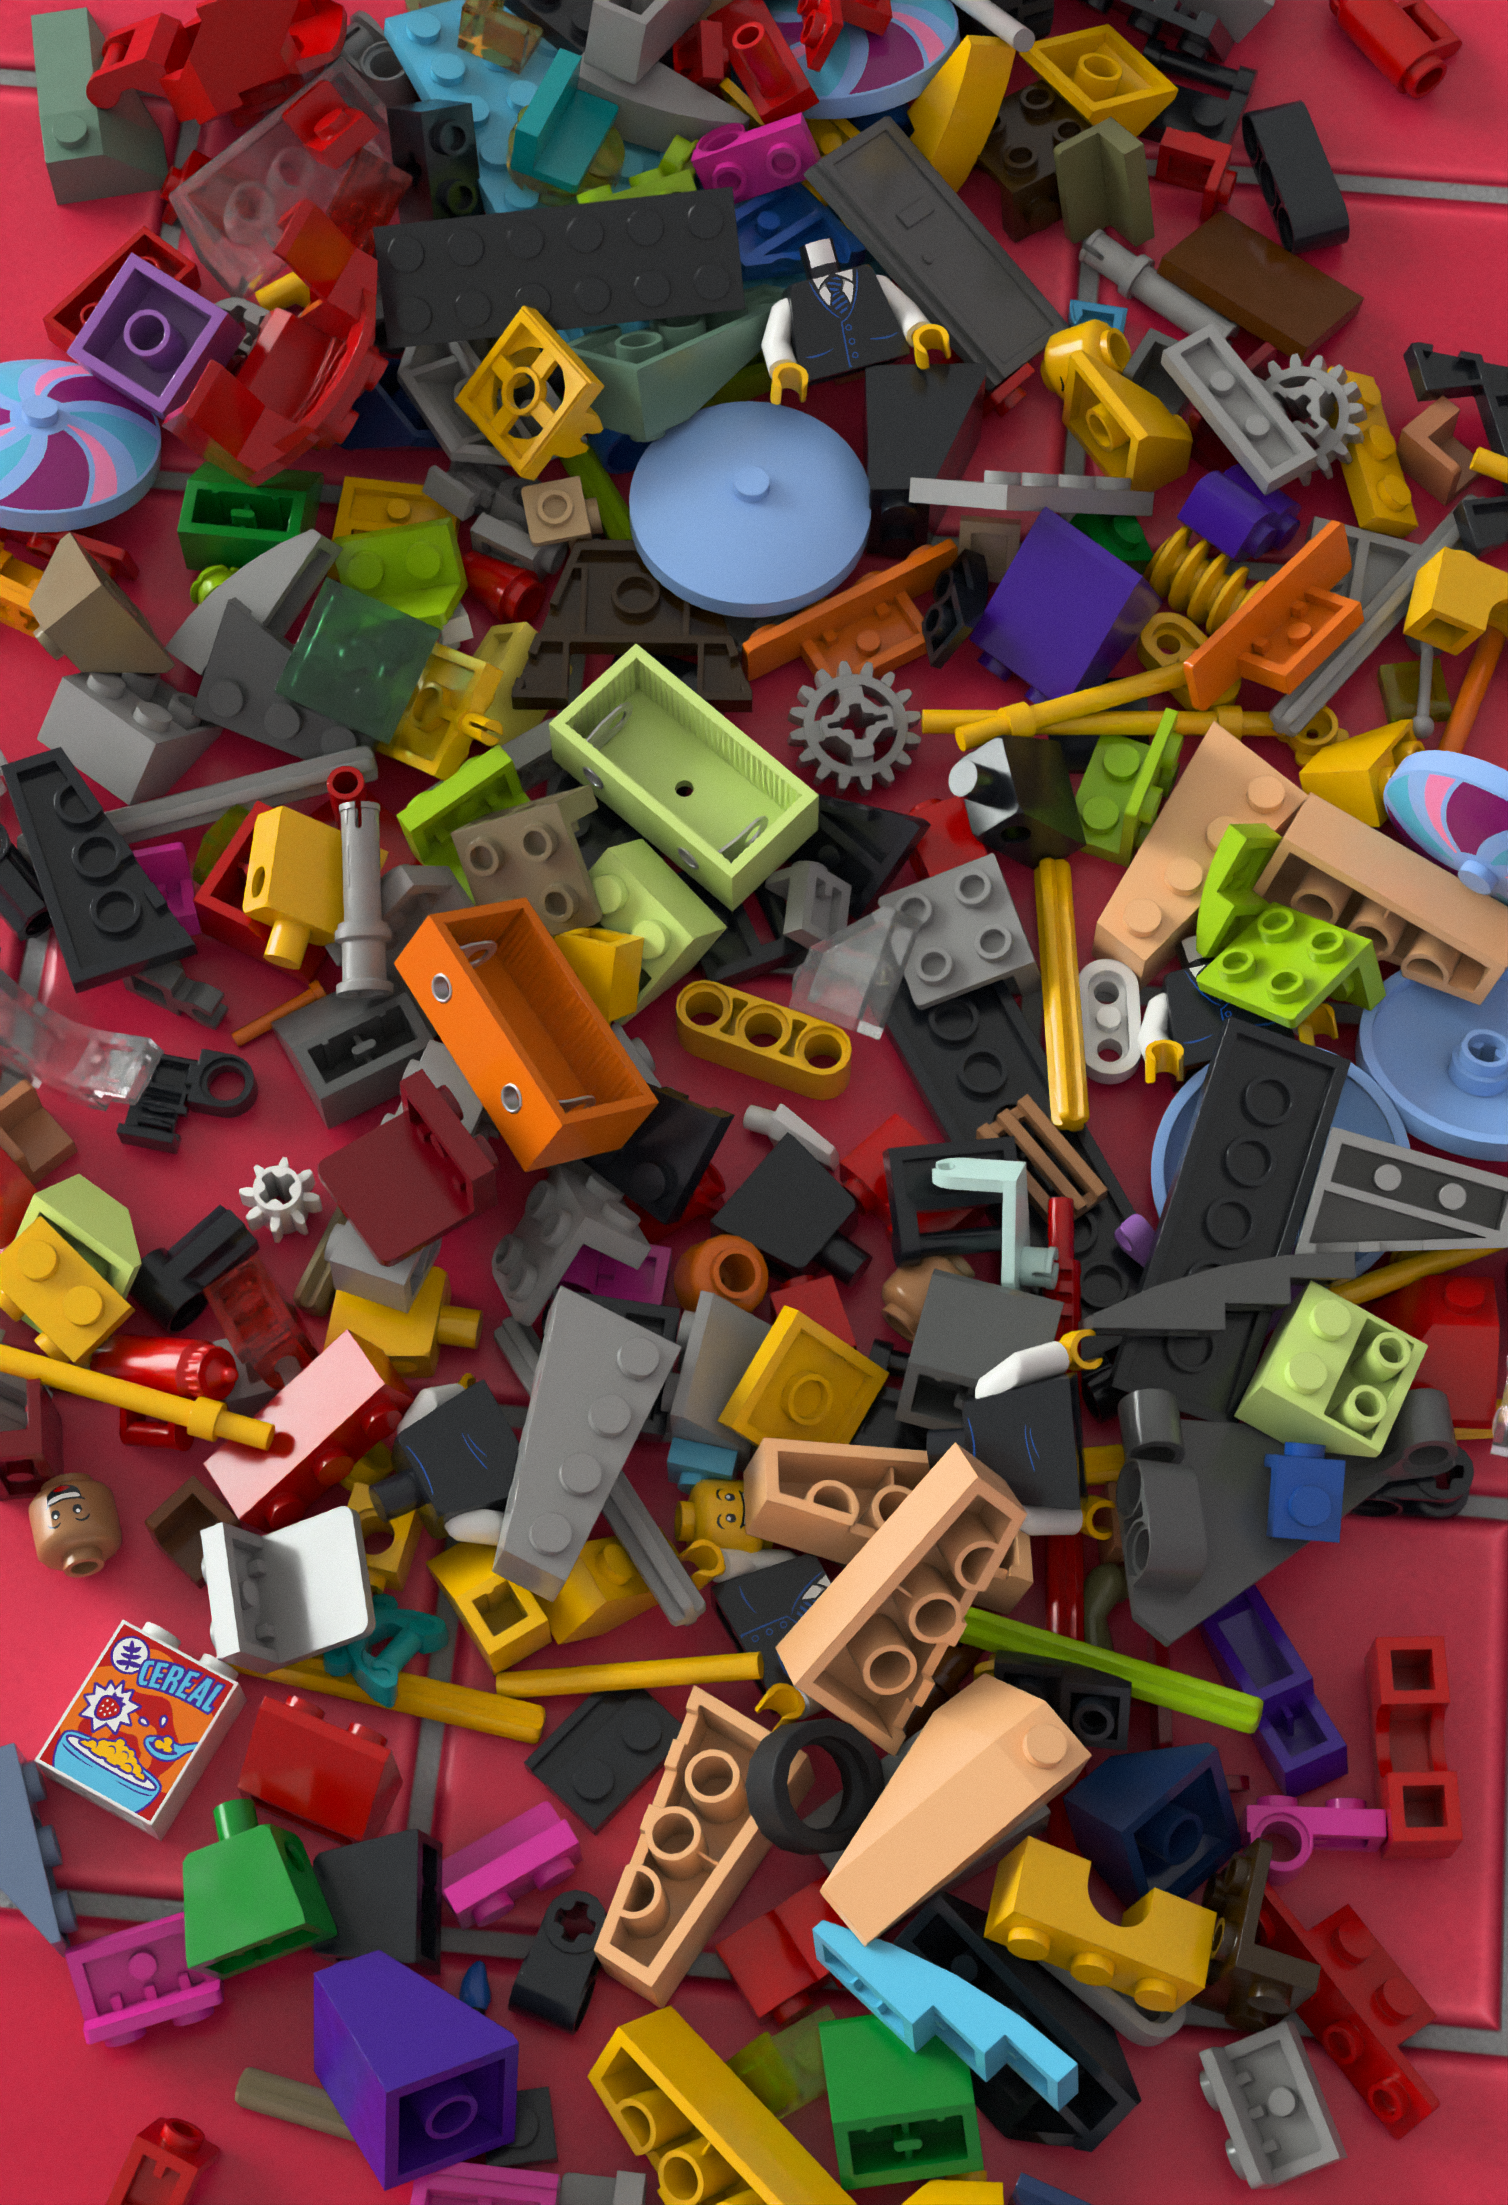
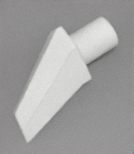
(783, 1120)

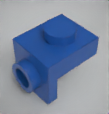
(1305, 1493)

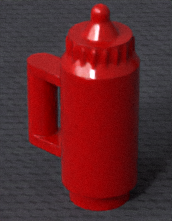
(1400, 39)
(168, 1365)

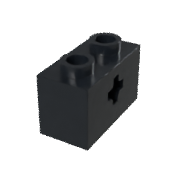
(439, 149)

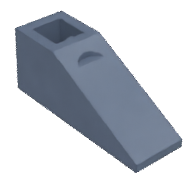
(31, 1851)

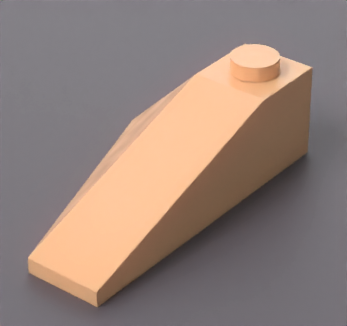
(961, 1789)

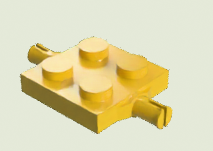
(448, 715)

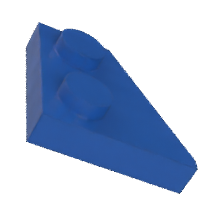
(781, 222)

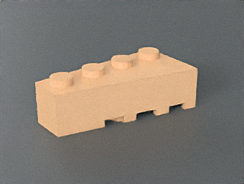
(1391, 895)
(904, 1599)
(691, 1851)

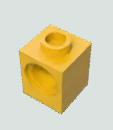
(392, 1566)

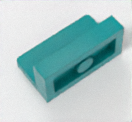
(561, 127)

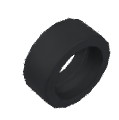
(769, 1792)

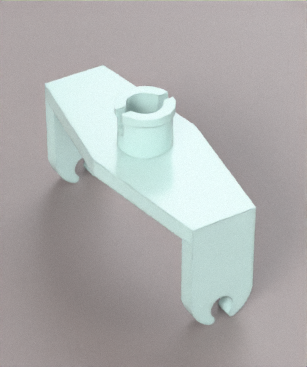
(1021, 1264)

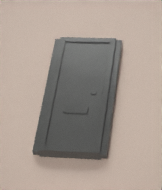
(936, 250)

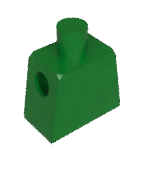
(250, 1896)

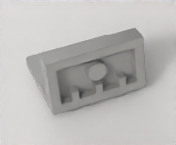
(966, 934)

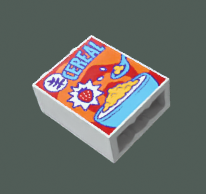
(143, 1727)

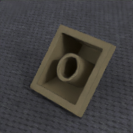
(92, 618)

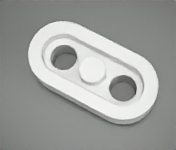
(1113, 1024)

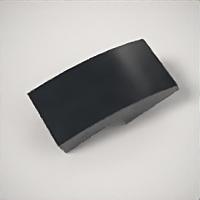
(958, 606)
(1085, 1698)

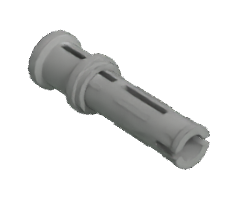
(363, 932)

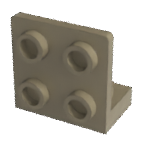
(535, 856)

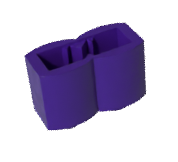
(1237, 515)

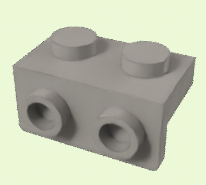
(1271, 2107)

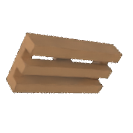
(1028, 1111)

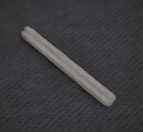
(1380, 617)
(211, 802)
(623, 1507)

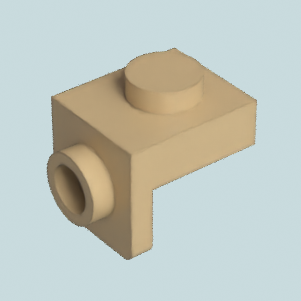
(559, 512)

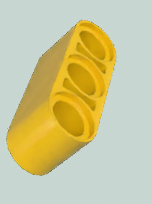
(745, 1016)

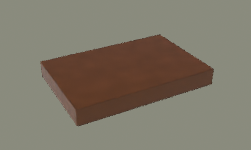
(1260, 285)

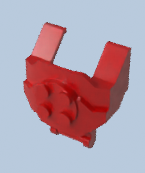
(224, 60)
(300, 370)

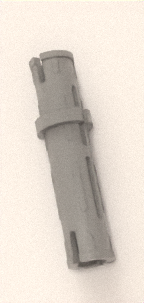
(1139, 279)

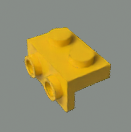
(59, 1294)

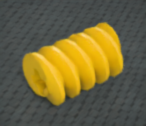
(1196, 582)

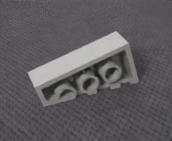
(351, 1262)
(581, 1422)

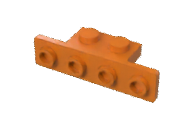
(863, 624)
(1282, 627)

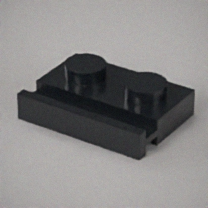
(605, 1753)

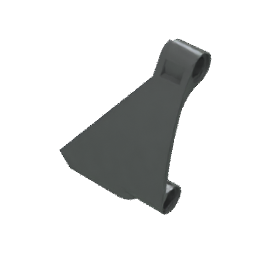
(1200, 1493)

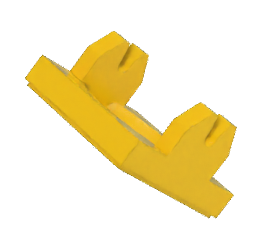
(507, 370)

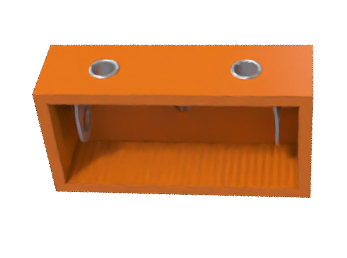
(525, 1033)

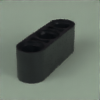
(1295, 177)

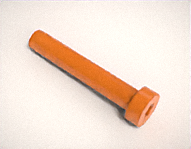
(264, 1022)

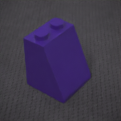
(1062, 612)
(411, 2068)

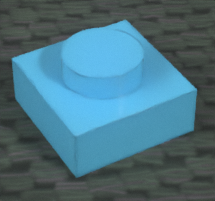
(694, 1461)

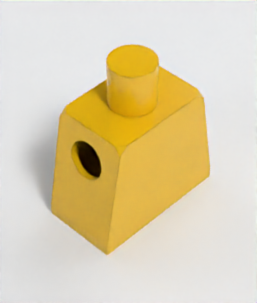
(295, 883)
(413, 1338)

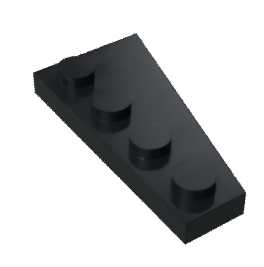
(95, 891)

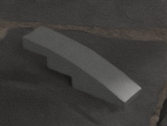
(1199, 1301)

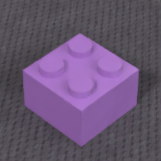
(154, 337)

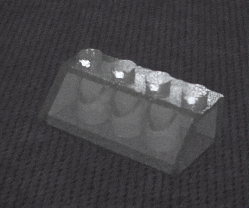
(244, 191)

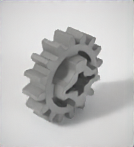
(1316, 399)
(851, 704)

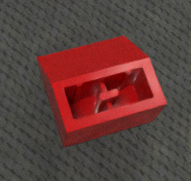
(221, 904)
(319, 1773)

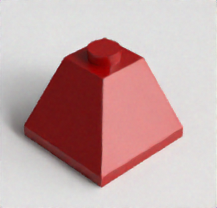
(1462, 1335)

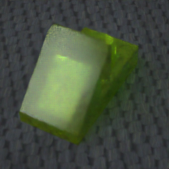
(787, 2067)

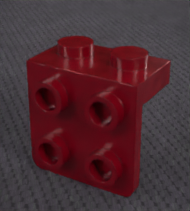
(413, 1174)

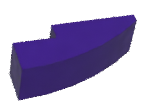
(1259, 1660)

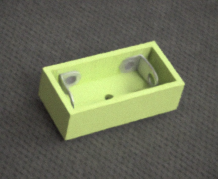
(648, 734)

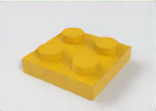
(803, 1386)

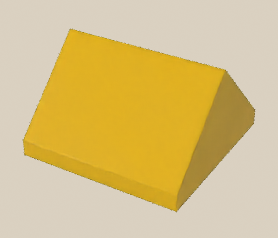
(1102, 77)

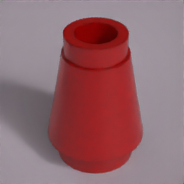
(504, 588)

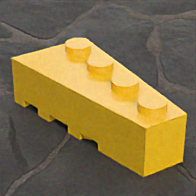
(702, 2122)

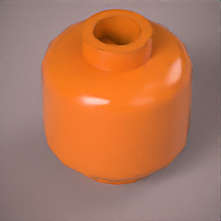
(723, 1267)

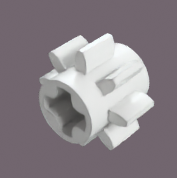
(272, 1213)

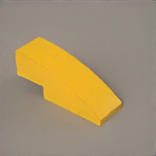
(961, 106)

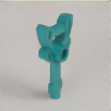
(411, 1634)

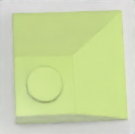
(93, 1226)

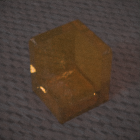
(497, 34)

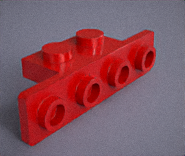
(1359, 2008)

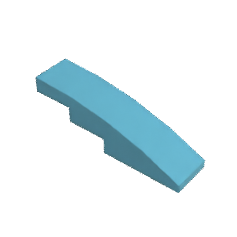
(927, 2001)

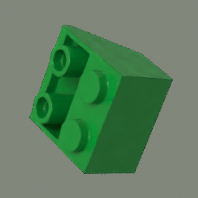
(235, 523)
(897, 2109)

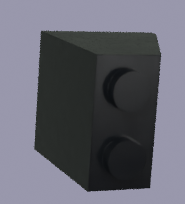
(916, 428)

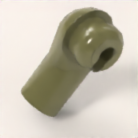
(1102, 1591)

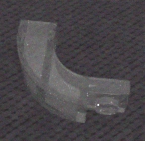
(68, 1057)

